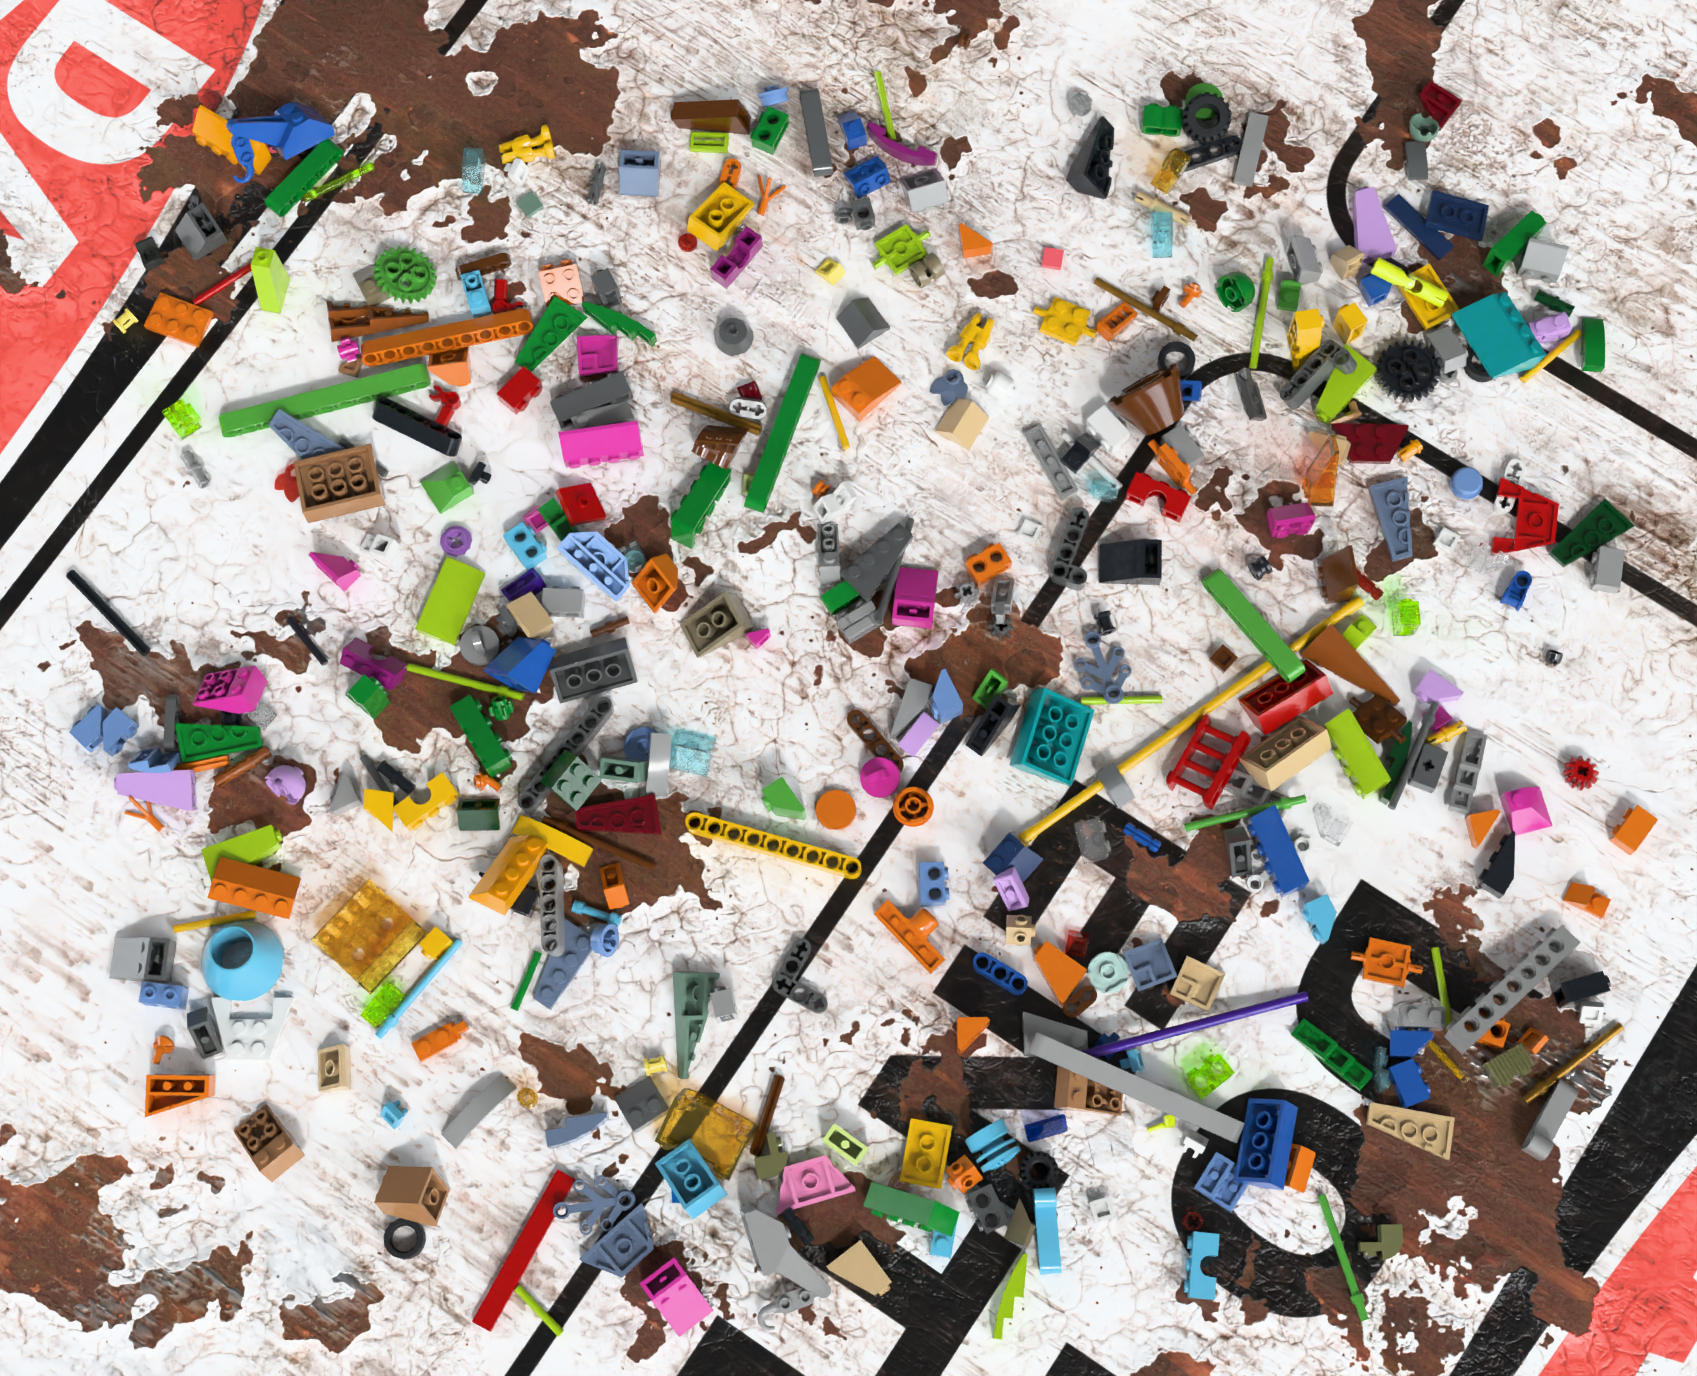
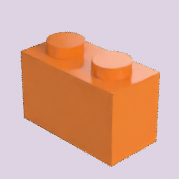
(1633, 829)

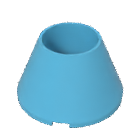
(253, 977)

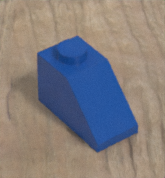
(852, 130)

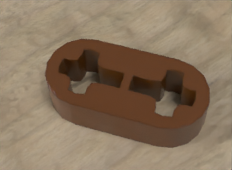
(1082, 1005)

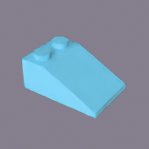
(691, 1179)

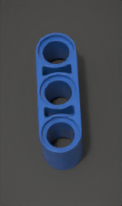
(993, 965)

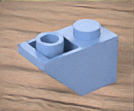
(90, 729)
(117, 730)

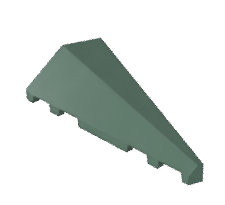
(691, 1003)

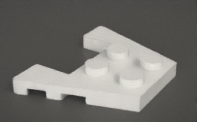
(250, 1037)

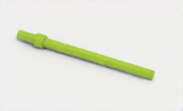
(1266, 278)
(501, 691)

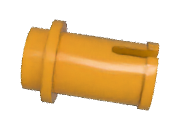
(1409, 450)

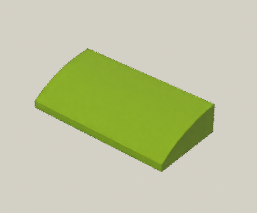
(450, 601)

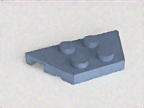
(623, 1245)

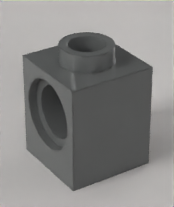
(859, 207)

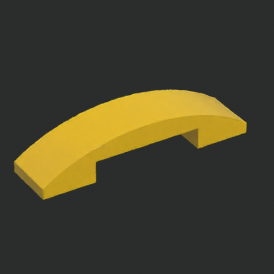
(556, 841)

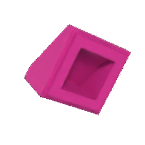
(535, 520)
(758, 637)
(1442, 719)

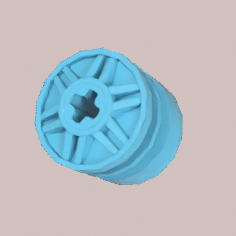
(992, 1145)

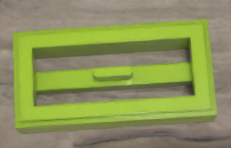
(711, 146)

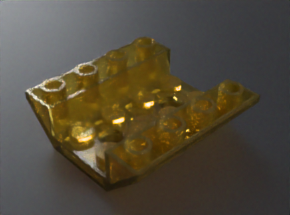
(360, 926)

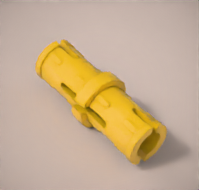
(1446, 733)

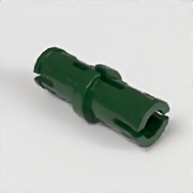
(1554, 303)

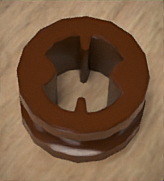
(964, 40)

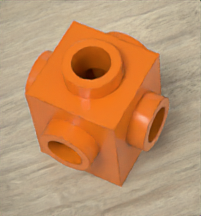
(963, 1175)

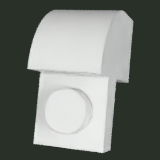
(835, 504)
(380, 548)

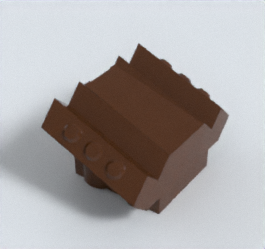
(719, 444)

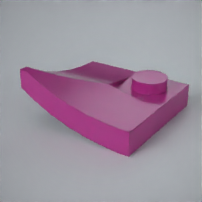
(597, 354)

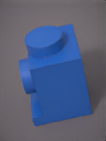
(1196, 390)

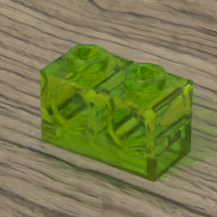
(183, 418)
(1212, 1080)

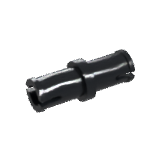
(396, 777)

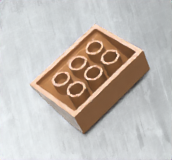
(339, 483)

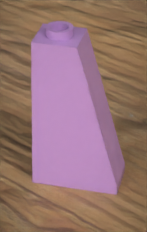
(1370, 227)
(168, 788)

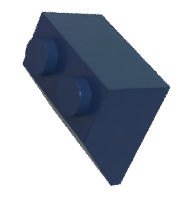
(1015, 853)

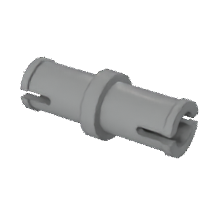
(195, 469)

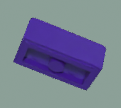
(526, 583)

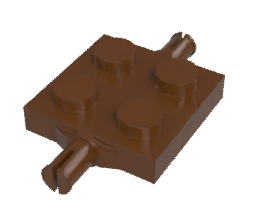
(1378, 719)

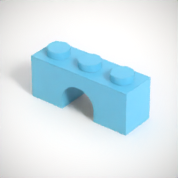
(1199, 1285)

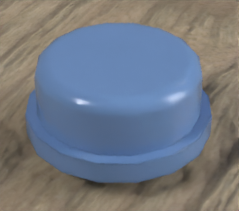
(773, 95)
(1466, 483)
(604, 939)

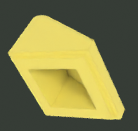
(830, 271)

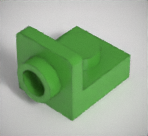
(1289, 295)

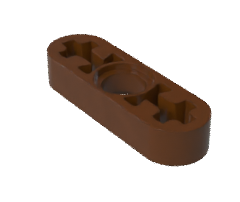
(485, 265)

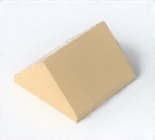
(962, 423)
(531, 616)
(334, 1068)

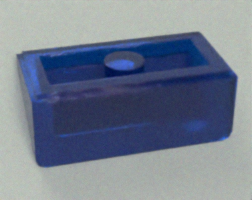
(1046, 1128)

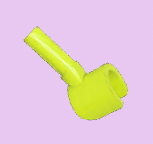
(1169, 1122)

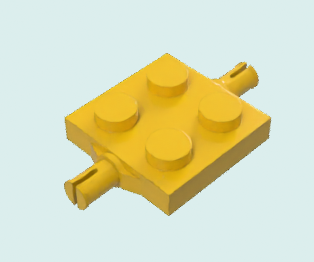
(1065, 321)

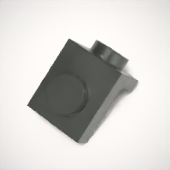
(149, 253)

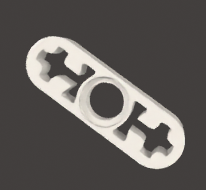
(1508, 472)

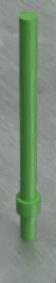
(1284, 803)
(1356, 1298)

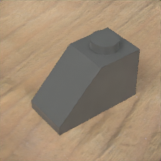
(1238, 851)
(204, 1032)

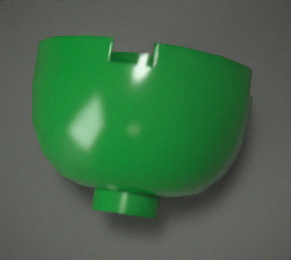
(1236, 291)

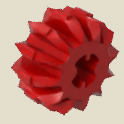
(1579, 765)

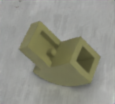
(774, 1164)
(1389, 1242)

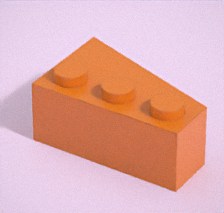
(176, 1090)

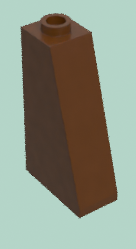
(712, 116)

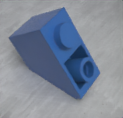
(1374, 289)
(1408, 1043)

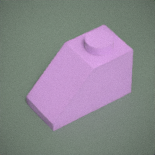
(1437, 689)

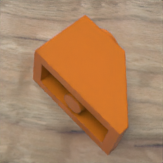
(614, 886)

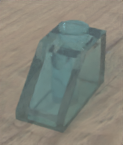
(473, 170)
(1162, 234)

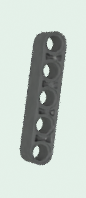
(816, 132)

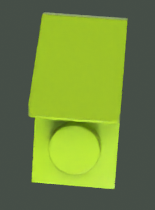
(1359, 631)

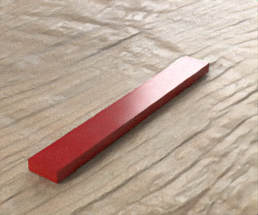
(523, 1251)

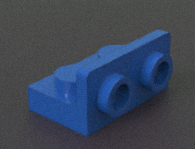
(868, 177)

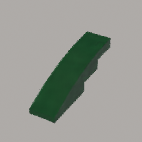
(1398, 758)

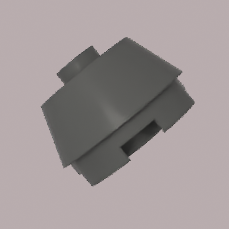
(733, 337)

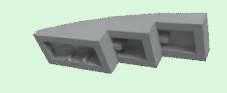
(1467, 772)
(1247, 789)

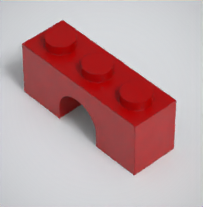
(1144, 487)

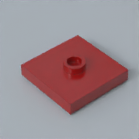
(580, 504)

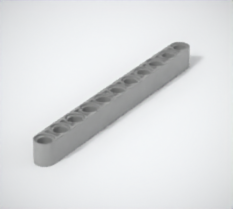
(1136, 1087)

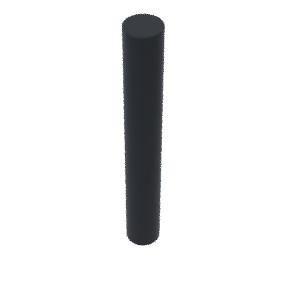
(307, 641)

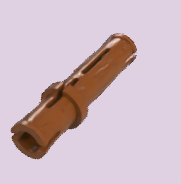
(242, 766)

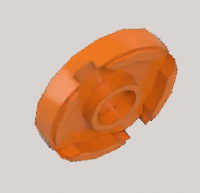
(836, 810)

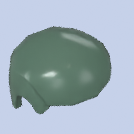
(1423, 128)

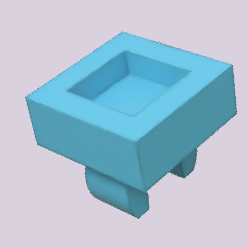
(1133, 1061)
(392, 1114)

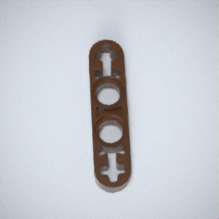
(876, 741)

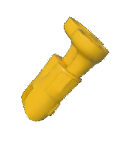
(522, 147)
(972, 335)

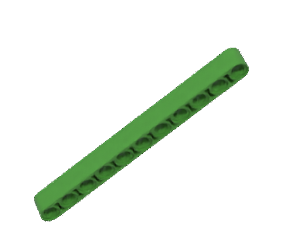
(326, 399)

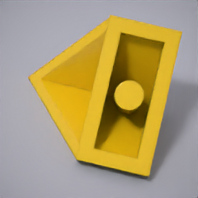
(380, 806)

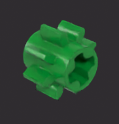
(501, 708)

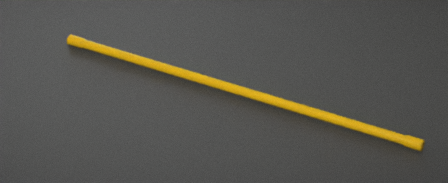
(1033, 831)

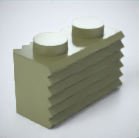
(1509, 1064)

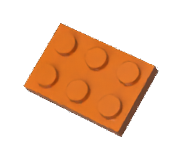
(179, 320)

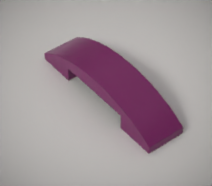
(922, 157)

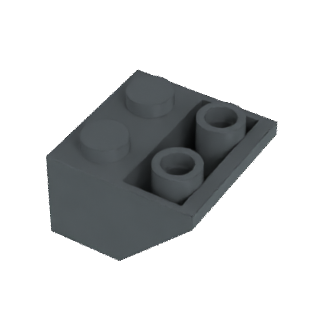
(200, 232)

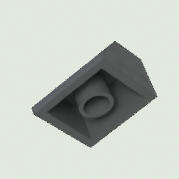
(642, 1104)

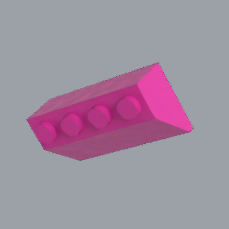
(601, 444)

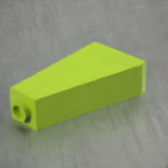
(270, 279)
(1343, 388)
(246, 848)

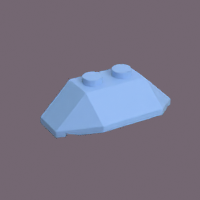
(597, 562)

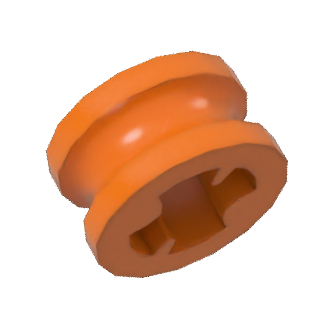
(821, 489)

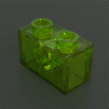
(1406, 618)

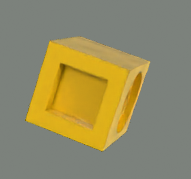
(435, 944)

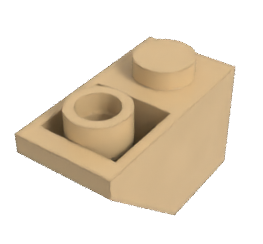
(1347, 262)
(1320, 437)

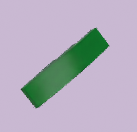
(614, 321)
(556, 519)
(1331, 1054)

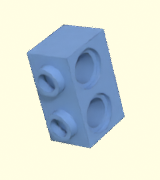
(928, 884)
(163, 995)

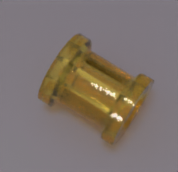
(530, 1103)

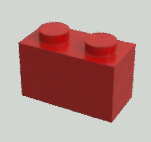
(520, 390)

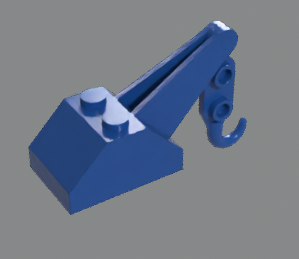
(287, 131)

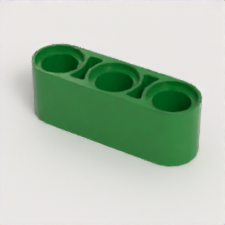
(839, 598)

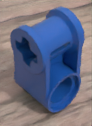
(1515, 593)

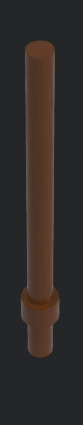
(564, 828)

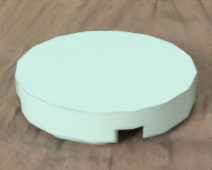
(1108, 972)

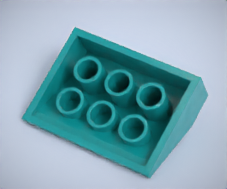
(1499, 335)
(1051, 736)

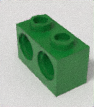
(773, 131)

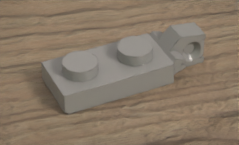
(1002, 598)

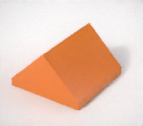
(968, 1030)

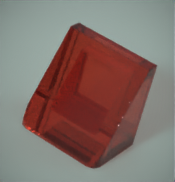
(1076, 943)

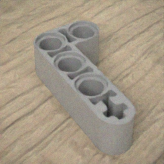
(1540, 1137)

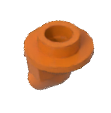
(1192, 290)
(481, 780)
(161, 1045)

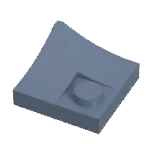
(1150, 964)

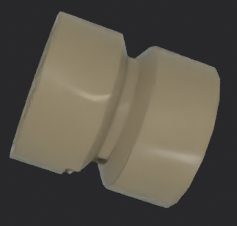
(931, 265)

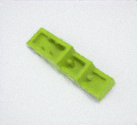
(1013, 1290)

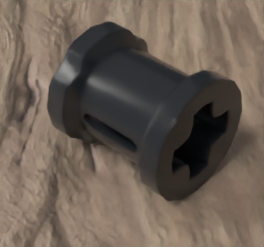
(1104, 623)

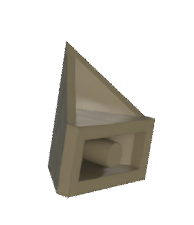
(1020, 1228)

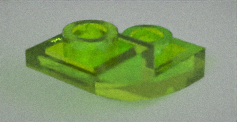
(383, 1002)

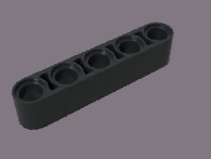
(417, 426)

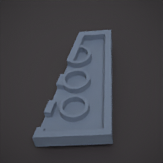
(301, 438)
(1393, 514)
(562, 969)

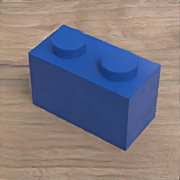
(1408, 1083)

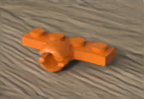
(913, 933)

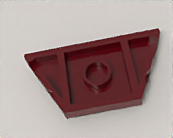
(1371, 441)

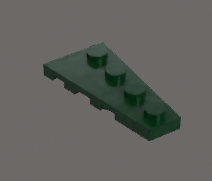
(1593, 531)

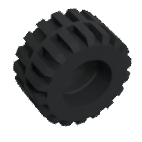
(1206, 101)

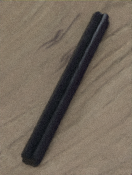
(108, 612)

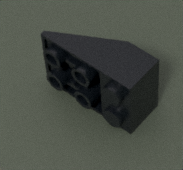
(1131, 562)

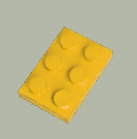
(1425, 312)
(925, 1153)

